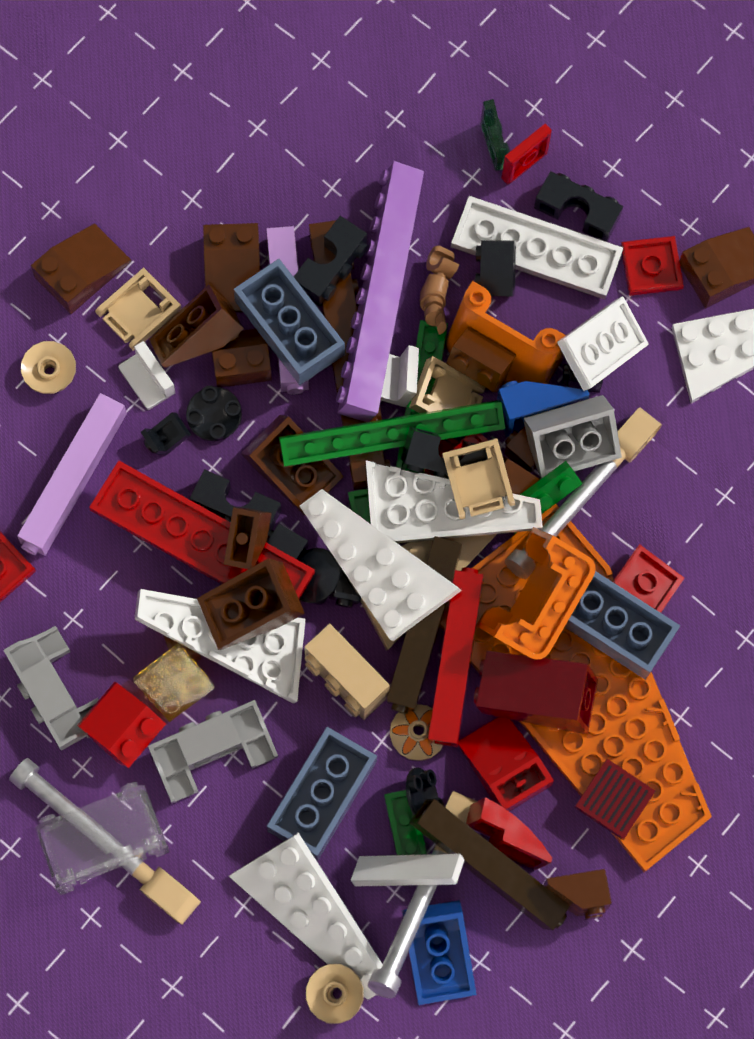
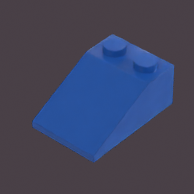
(532, 398)
(441, 955)

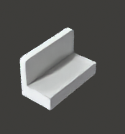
(147, 377)
(401, 377)

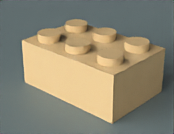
(346, 672)

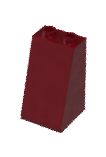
(537, 691)

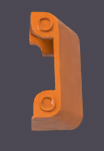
(534, 359)
(545, 599)

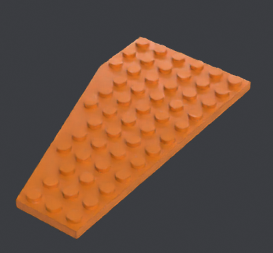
(626, 721)

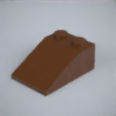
(230, 257)
(720, 265)
(79, 267)
(197, 329)
(294, 482)
(250, 604)

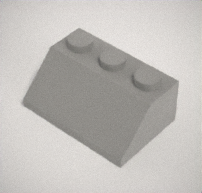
(574, 433)

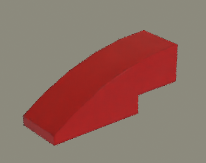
(508, 833)

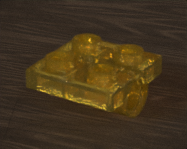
(173, 682)

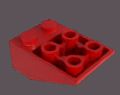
(505, 763)

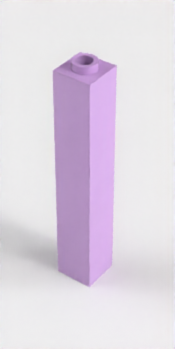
(283, 247)
(71, 475)

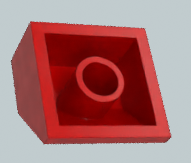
(121, 725)

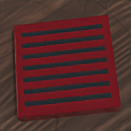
(615, 799)

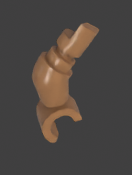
(435, 287)

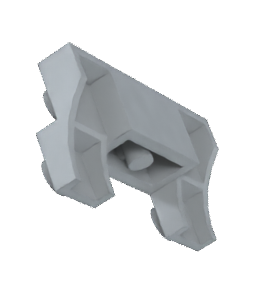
(41, 683)
(208, 742)

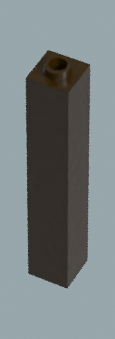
(421, 637)
(490, 865)

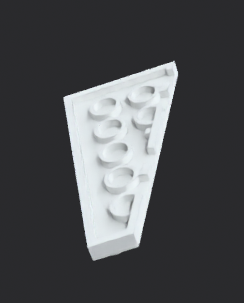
(715, 350)
(423, 506)
(387, 577)
(266, 660)
(304, 901)

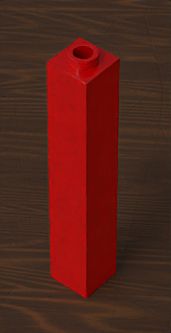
(456, 658)

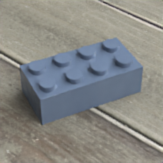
(289, 322)
(621, 626)
(323, 791)

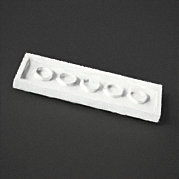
(541, 247)

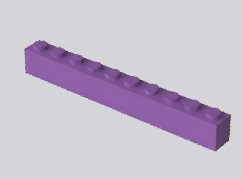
(380, 292)

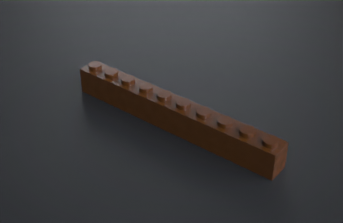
(339, 314)

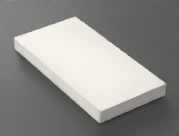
(602, 343)

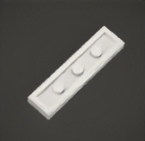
(407, 870)

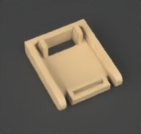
(133, 313)
(449, 390)
(480, 483)

